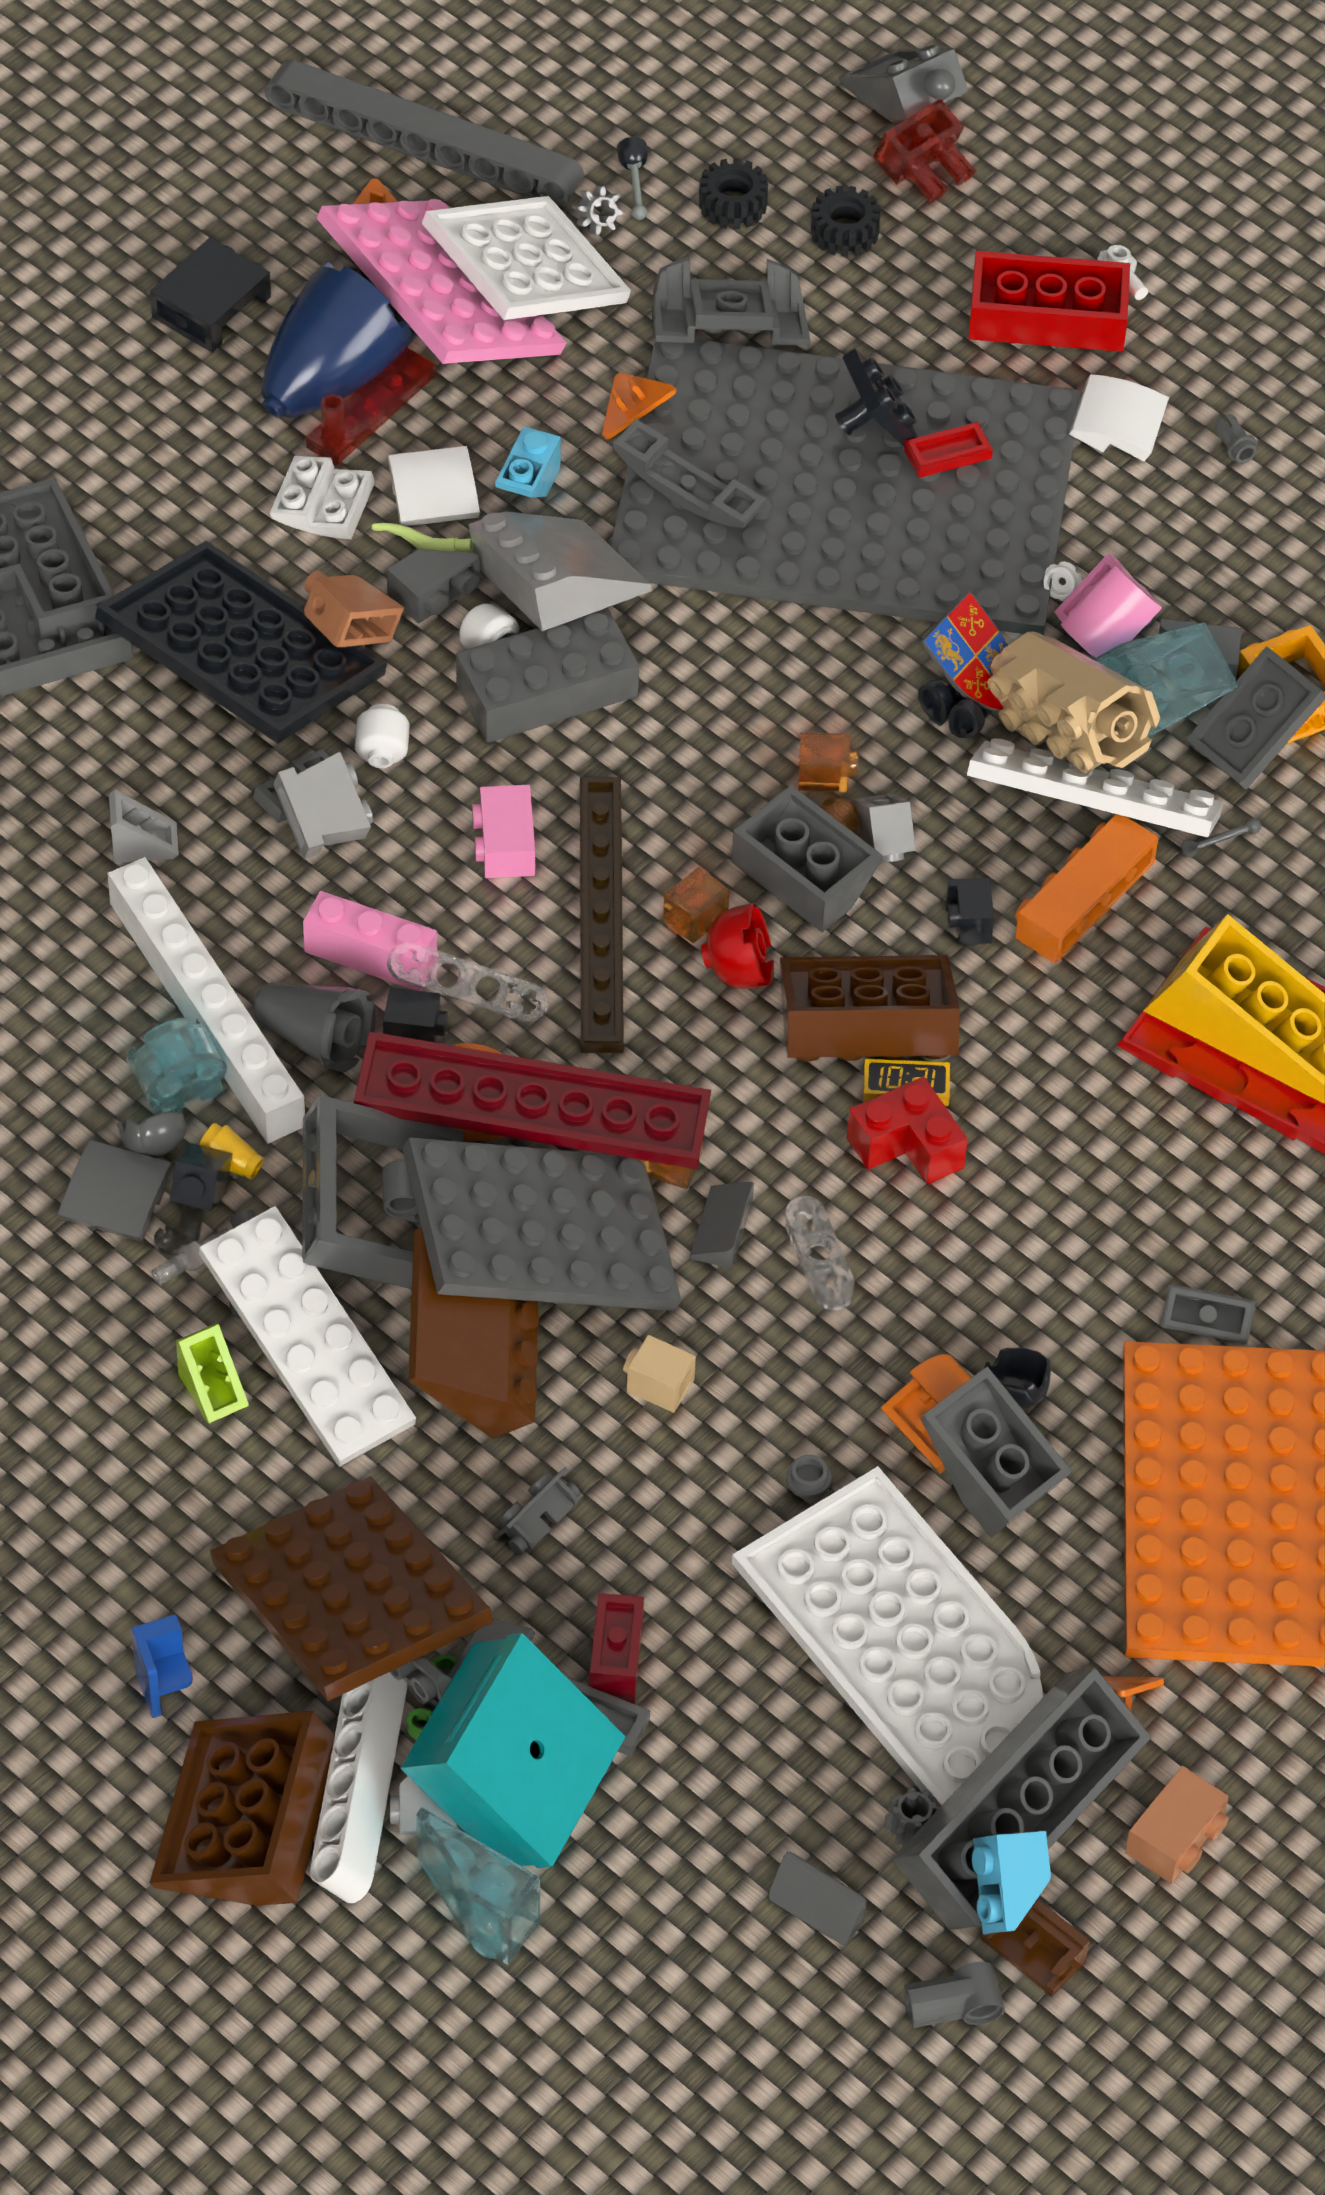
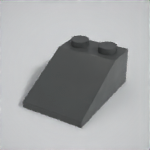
(992, 1452)

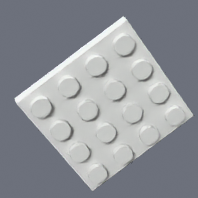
(526, 257)

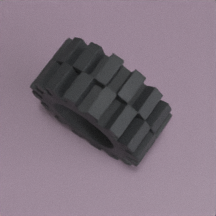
(733, 178)
(845, 236)

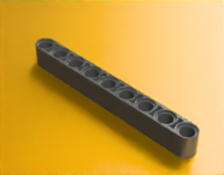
(423, 132)

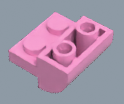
(1107, 608)

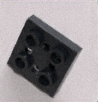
(878, 400)

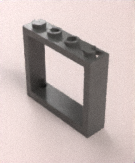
(320, 1240)

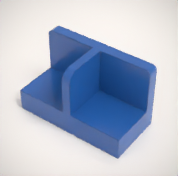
(160, 1660)

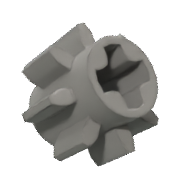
(586, 207)

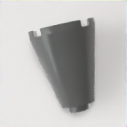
(318, 1020)

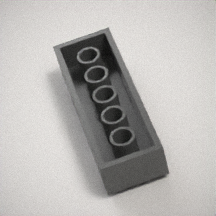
(1027, 1784)

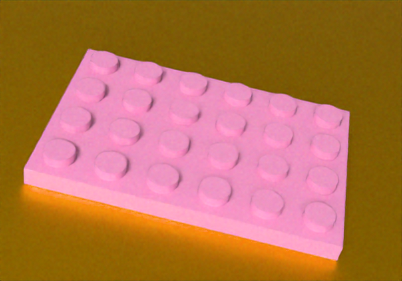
(429, 287)

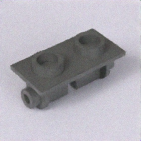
(549, 1498)

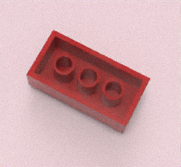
(1049, 301)

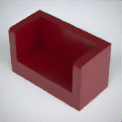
(617, 1645)

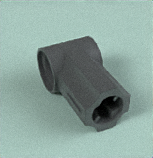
(966, 1995)

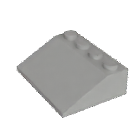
(553, 566)

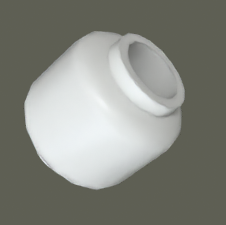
(485, 625)
(382, 735)

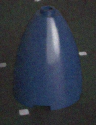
(330, 342)

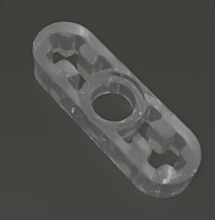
(817, 1270)

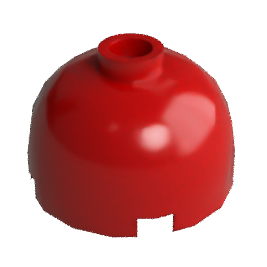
(739, 947)

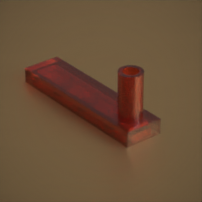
(352, 421)

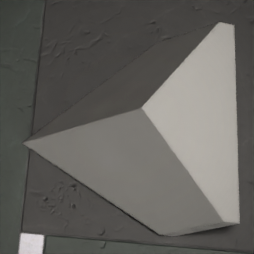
(140, 831)

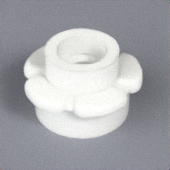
(1066, 571)

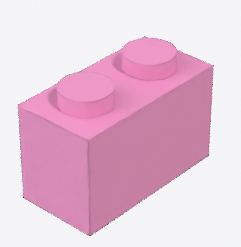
(506, 830)

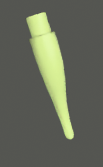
(423, 541)

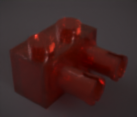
(919, 142)

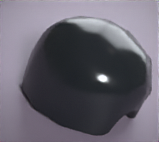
(1023, 1374)

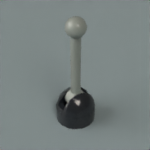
(633, 155)

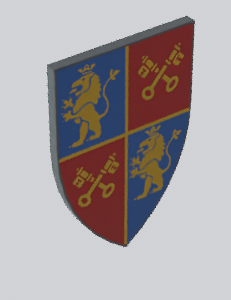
(964, 650)

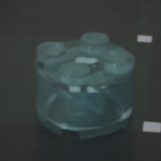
(177, 1065)

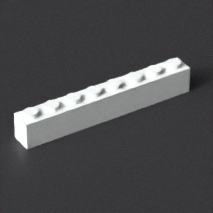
(206, 995)

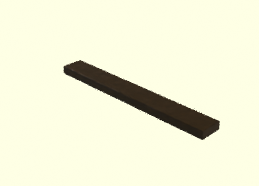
(601, 915)

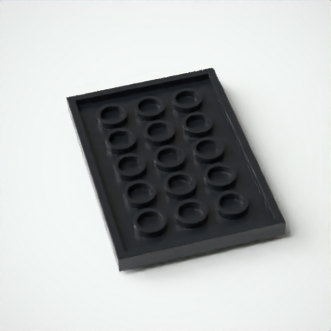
(239, 641)

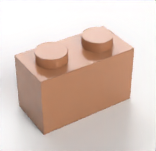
(1177, 1825)

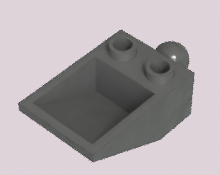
(907, 81)

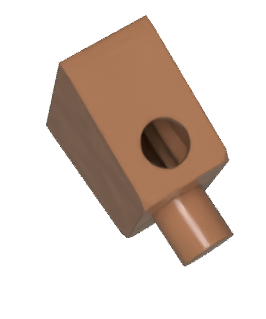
(350, 610)

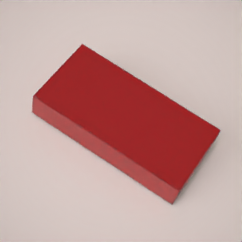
(948, 449)

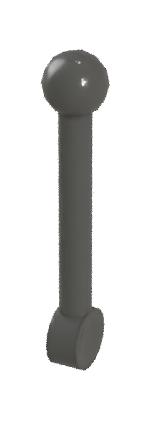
(1190, 847)

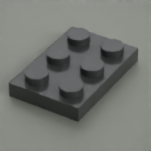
(1256, 718)

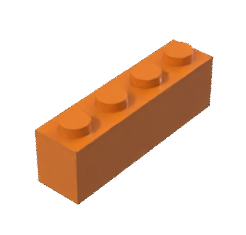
(1085, 887)

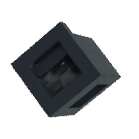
(970, 910)

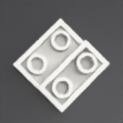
(1119, 415)
(433, 486)
(322, 498)

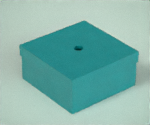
(513, 1751)

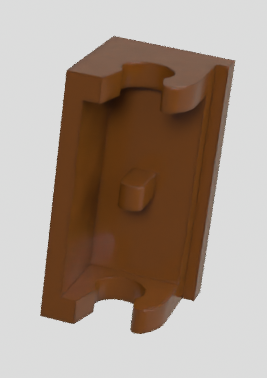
(1042, 1948)

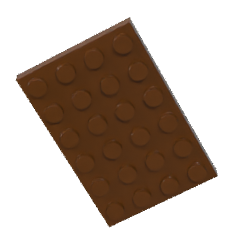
(350, 1587)

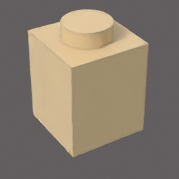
(659, 1373)

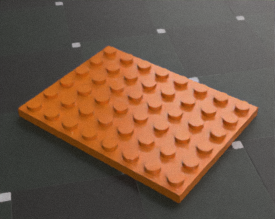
(1224, 1503)

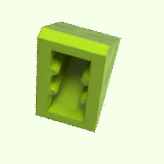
(210, 1373)

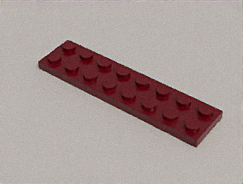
(533, 1100)

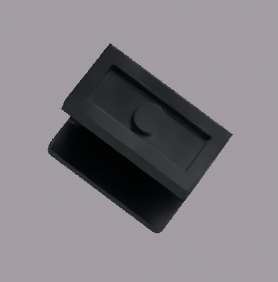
(208, 292)

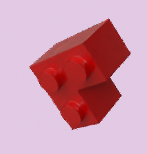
(909, 1123)

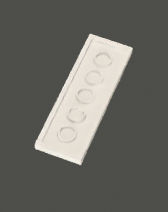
(1106, 791)
(307, 1336)

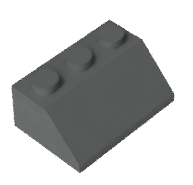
(804, 857)

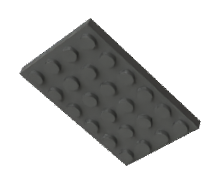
(540, 1225)

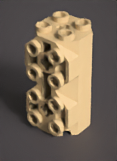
(1071, 703)

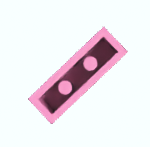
(363, 937)

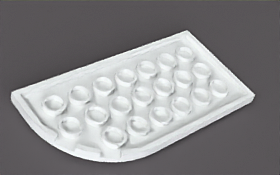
(897, 1629)

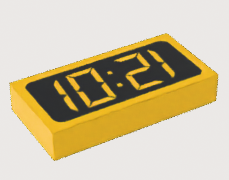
(886, 1075)

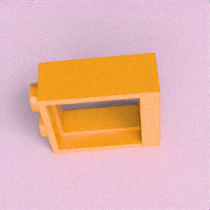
(1292, 646)

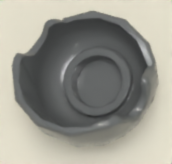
(154, 1135)

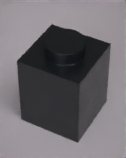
(414, 1015)
(201, 1177)

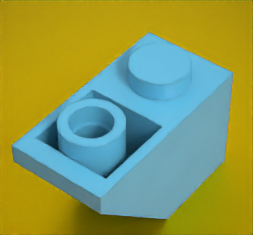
(531, 464)
(1009, 1877)

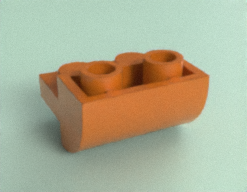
(930, 1385)

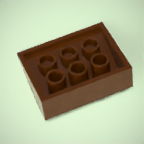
(869, 1007)
(473, 1351)
(246, 1808)

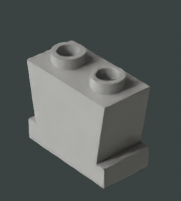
(323, 805)

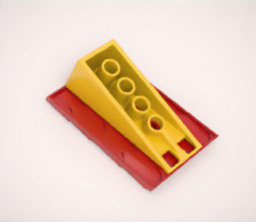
(1240, 1031)

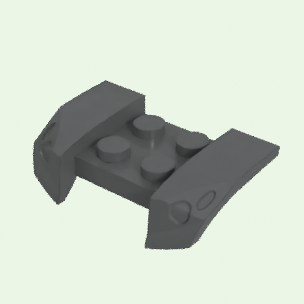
(717, 305)

